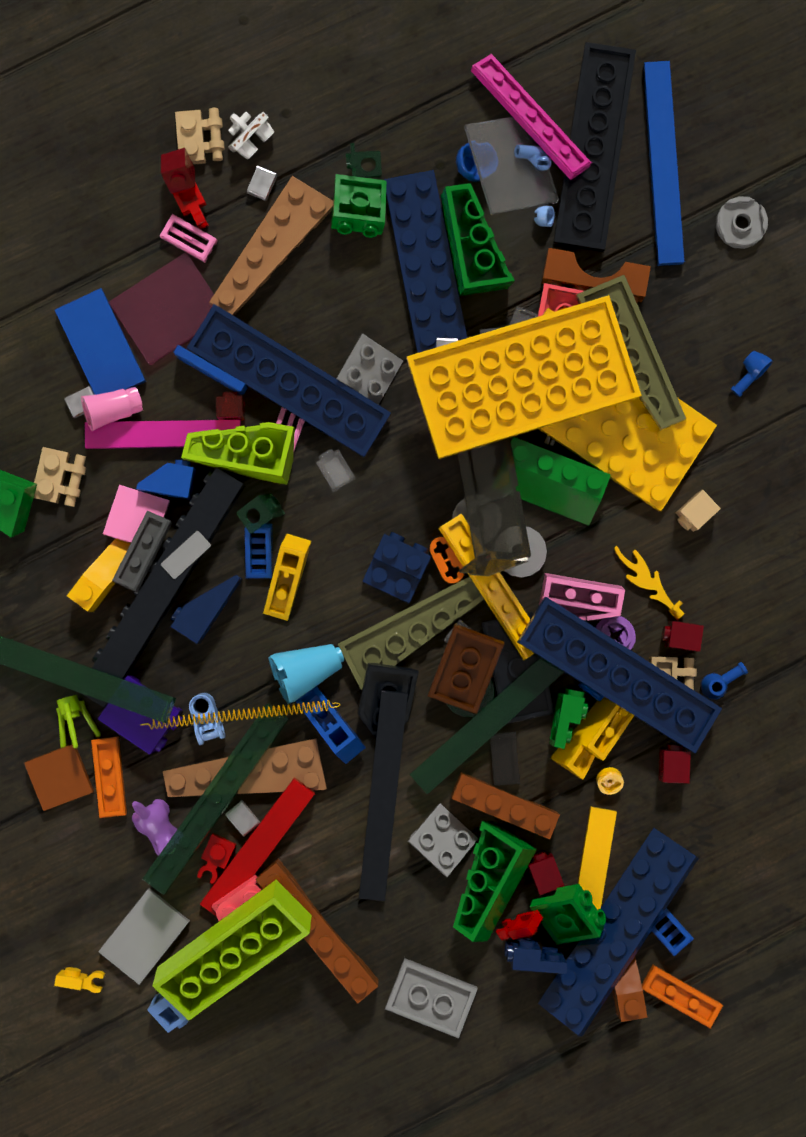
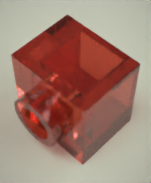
(230, 406)

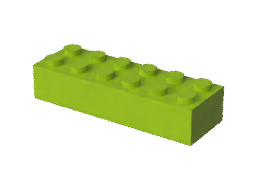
(232, 950)

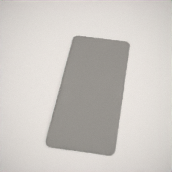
(185, 554)

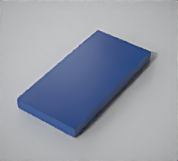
(100, 343)

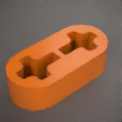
(441, 563)

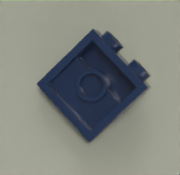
(397, 567)
(526, 955)

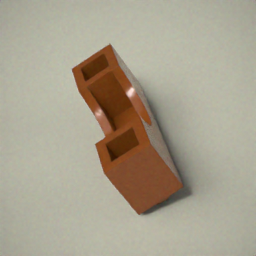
(563, 271)
(505, 805)

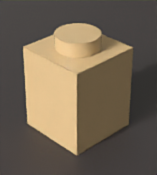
(697, 511)

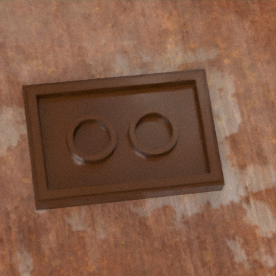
(465, 668)

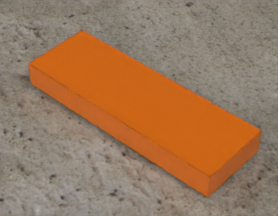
(109, 777)
(681, 996)

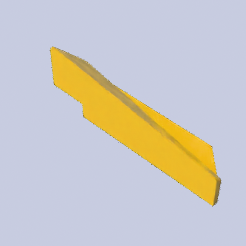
(593, 737)

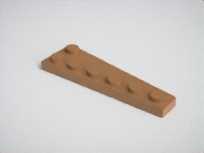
(281, 231)
(271, 774)

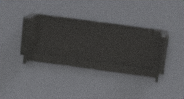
(493, 509)

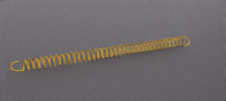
(263, 711)

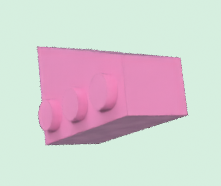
(583, 597)

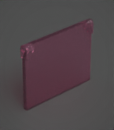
(164, 308)

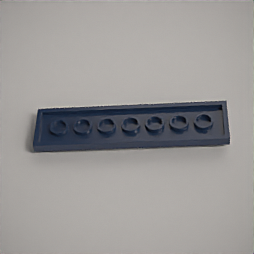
(425, 259)
(288, 380)
(619, 675)
(630, 917)

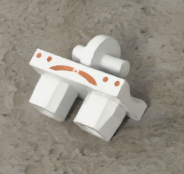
(258, 126)

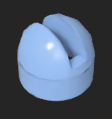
(545, 216)

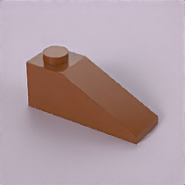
(629, 995)

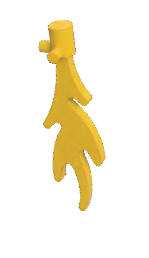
(645, 581)

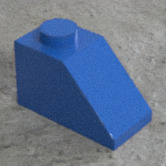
(171, 480)

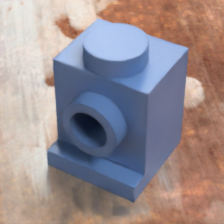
(166, 1013)

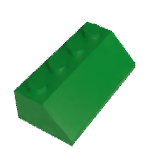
(558, 482)

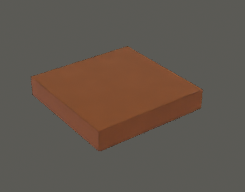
(58, 777)

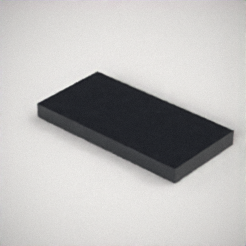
(510, 667)

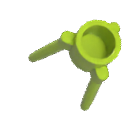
(67, 710)

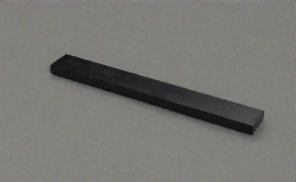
(383, 795)

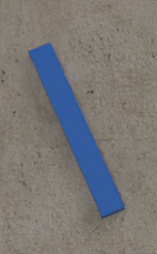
(663, 163)

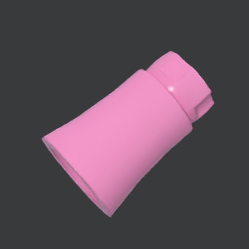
(110, 406)

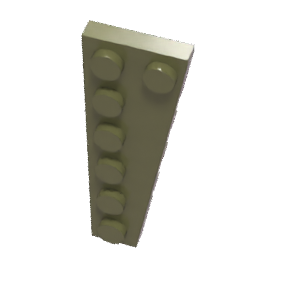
(649, 370)
(409, 629)

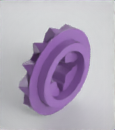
(615, 624)

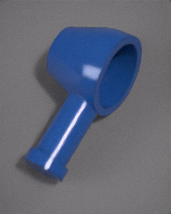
(756, 365)
(710, 679)

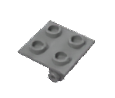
(369, 369)
(443, 840)

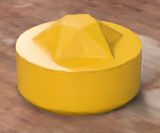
(610, 781)

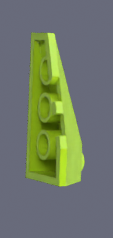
(252, 451)

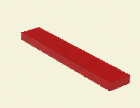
(260, 842)

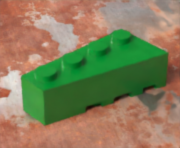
(474, 252)
(15, 503)
(495, 874)

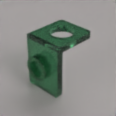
(354, 161)
(268, 508)

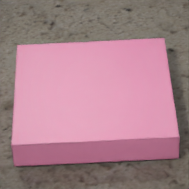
(129, 510)

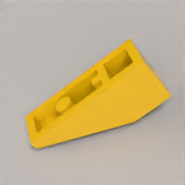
(287, 576)
(98, 578)

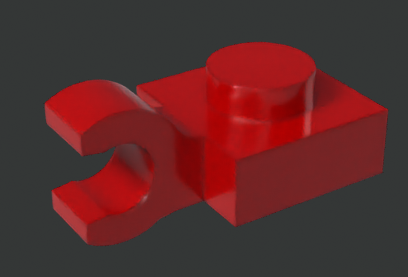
(191, 201)

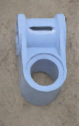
(200, 728)

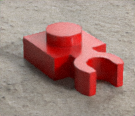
(217, 854)
(523, 926)

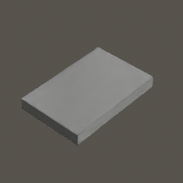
(144, 936)
(431, 998)

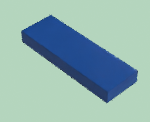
(210, 370)

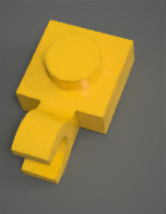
(74, 979)

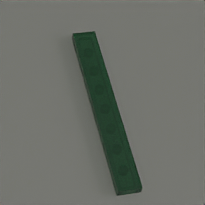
(86, 680)
(485, 724)
(214, 801)

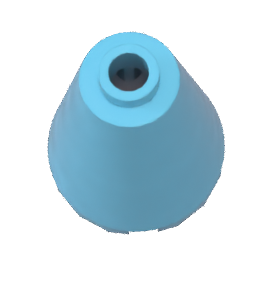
(304, 669)

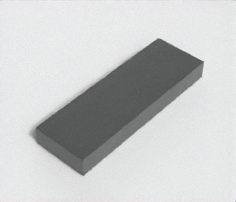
(142, 551)

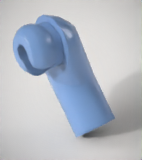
(535, 155)

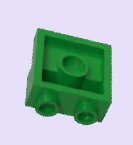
(359, 205)
(568, 709)
(570, 915)

